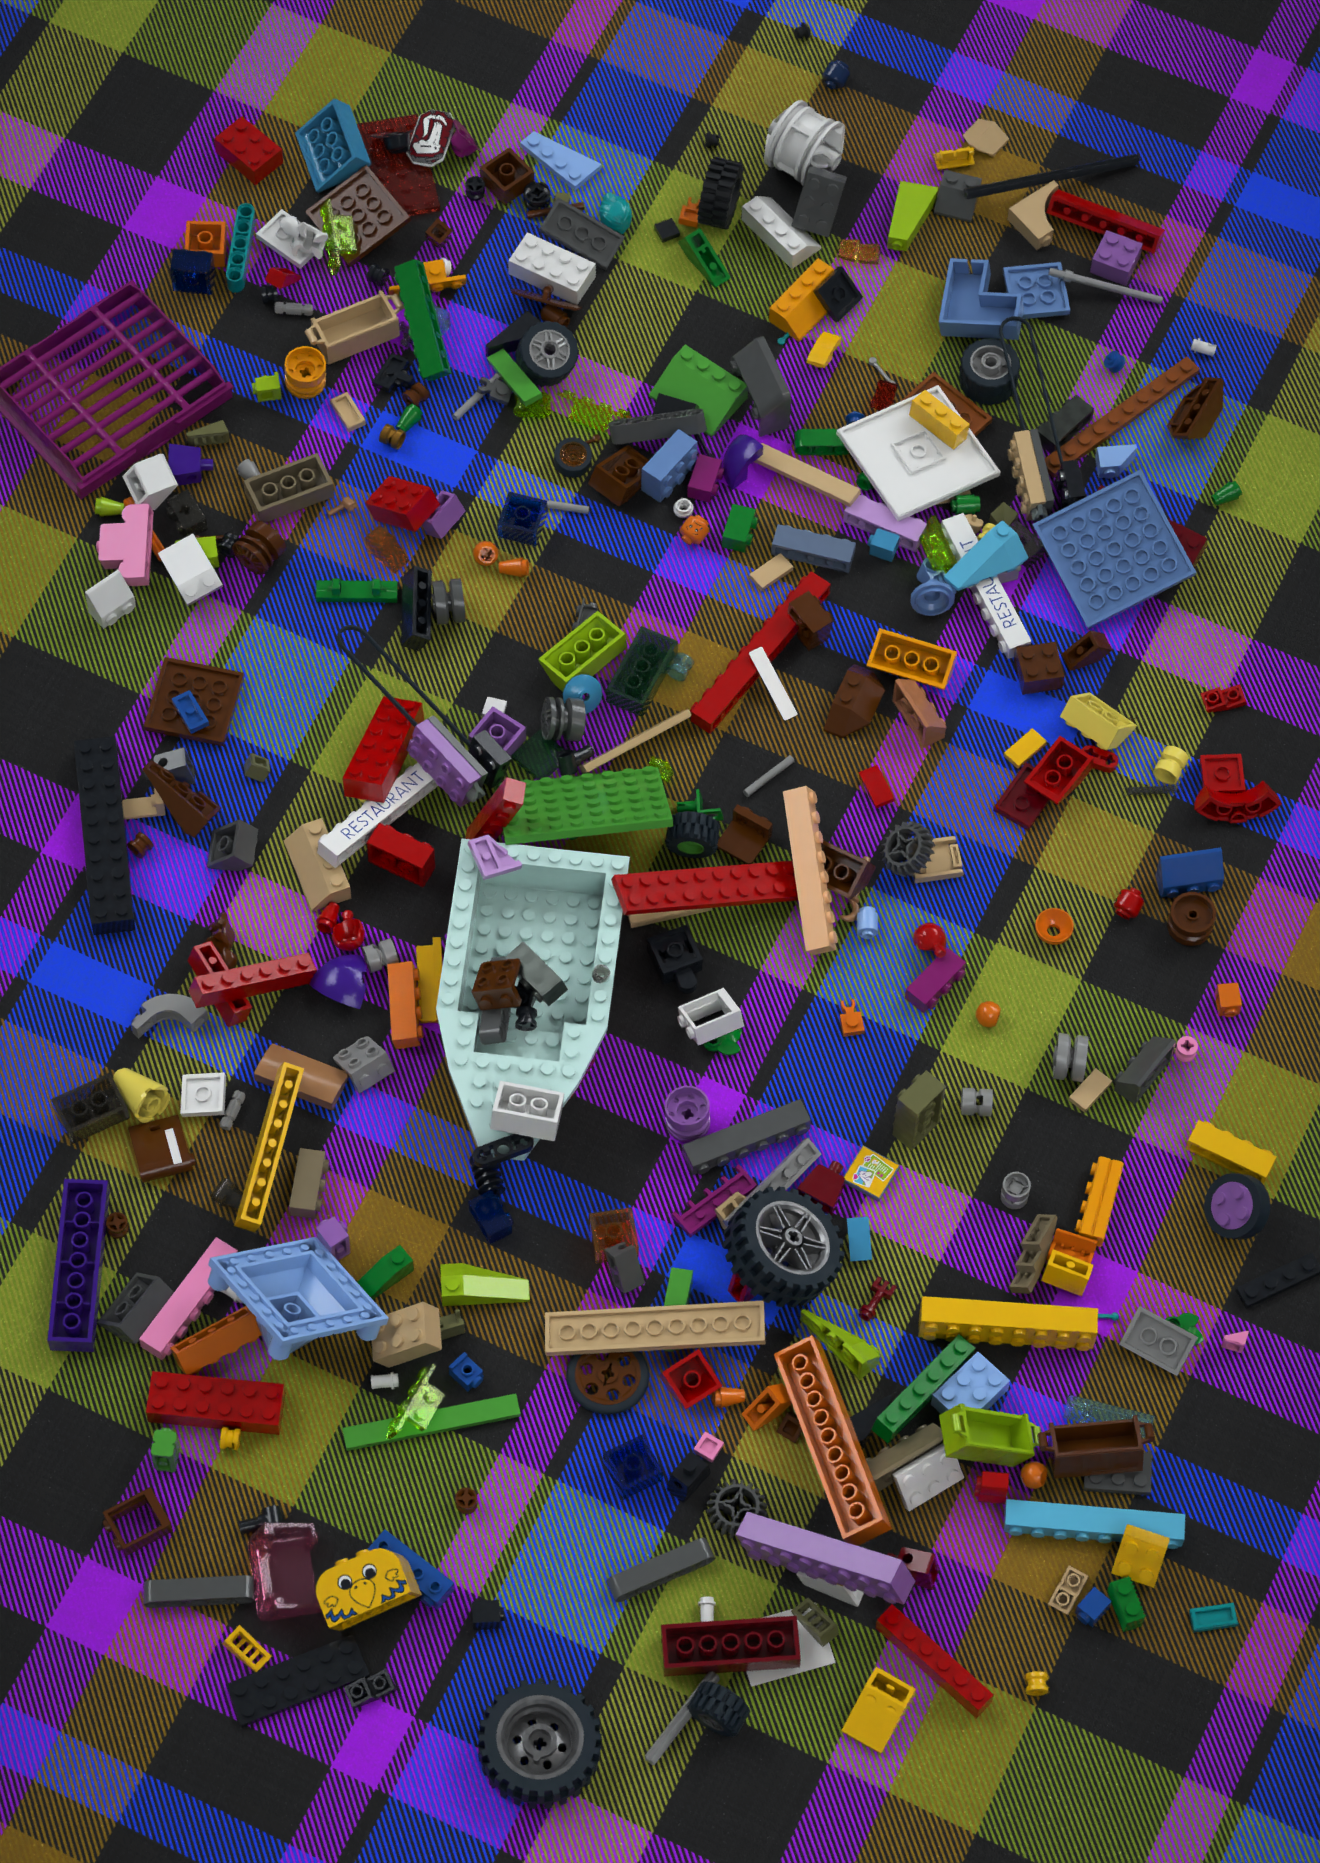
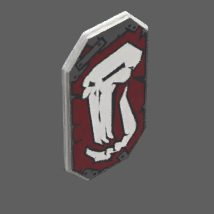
(431, 138)

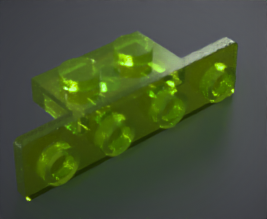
(340, 235)
(590, 414)
(937, 546)
(420, 1405)

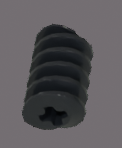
(487, 1178)

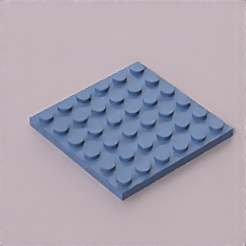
(1114, 549)

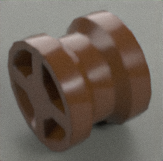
(140, 845)
(115, 1220)
(466, 1495)

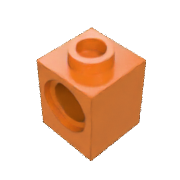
(1228, 999)

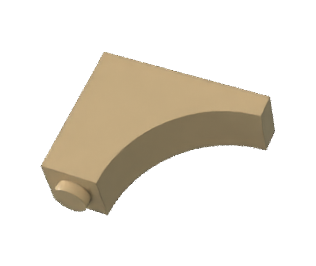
(1030, 218)

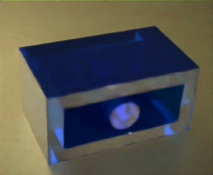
(491, 1217)

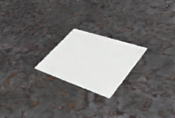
(811, 1654)

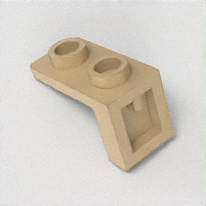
(144, 807)

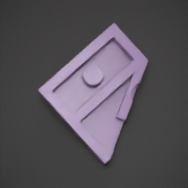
(491, 858)

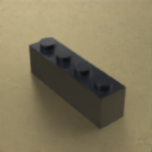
(416, 608)

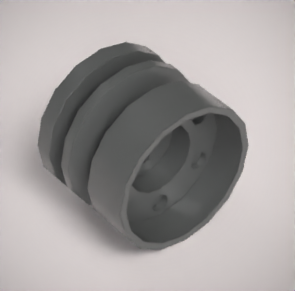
(563, 718)

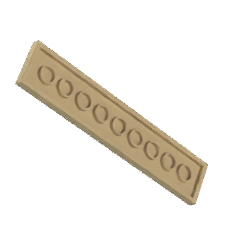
(655, 1328)

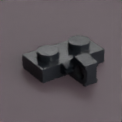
(393, 374)

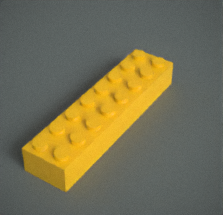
(1008, 1323)

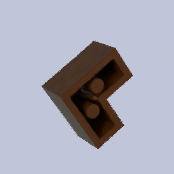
(812, 620)

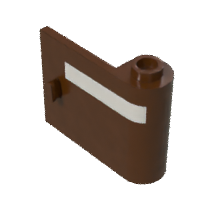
(160, 1149)

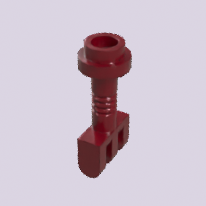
(867, 1312)

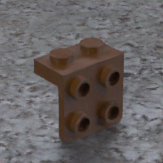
(745, 835)
(496, 984)

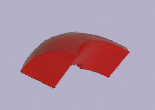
(1237, 806)

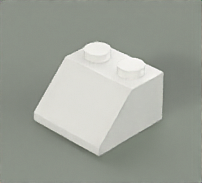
(110, 599)

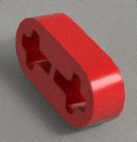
(1101, 757)

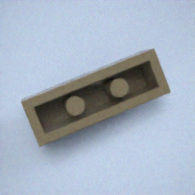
(308, 1183)

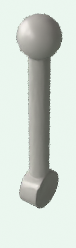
(873, 362)

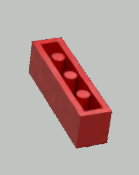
(206, 960)

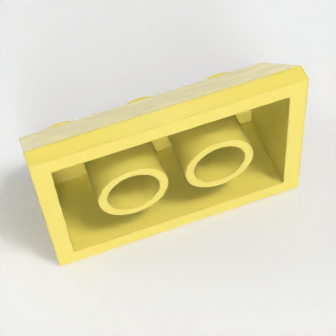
(1097, 720)

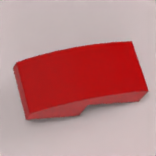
(1221, 700)
(876, 786)

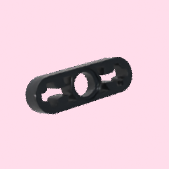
(486, 1150)

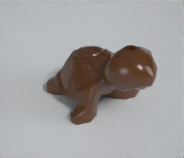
(223, 939)

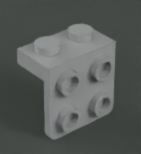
(364, 1063)

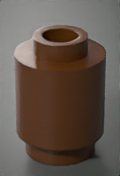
(554, 314)

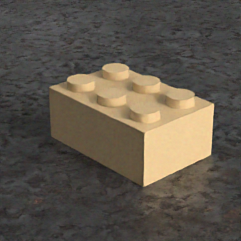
(408, 1335)

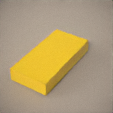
(1025, 748)

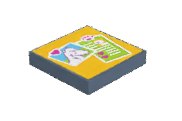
(871, 1173)

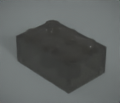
(90, 1108)

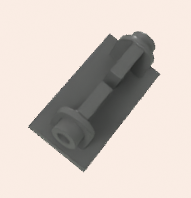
(583, 612)

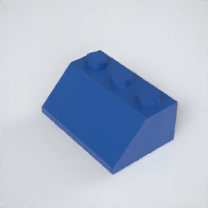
(1190, 872)

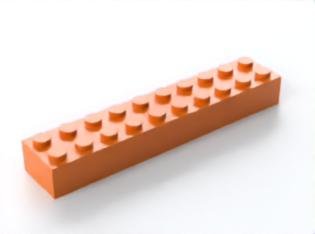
(832, 1441)

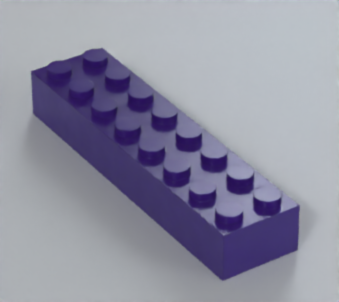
(78, 1265)

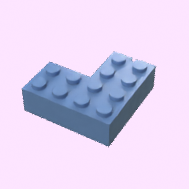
(971, 309)

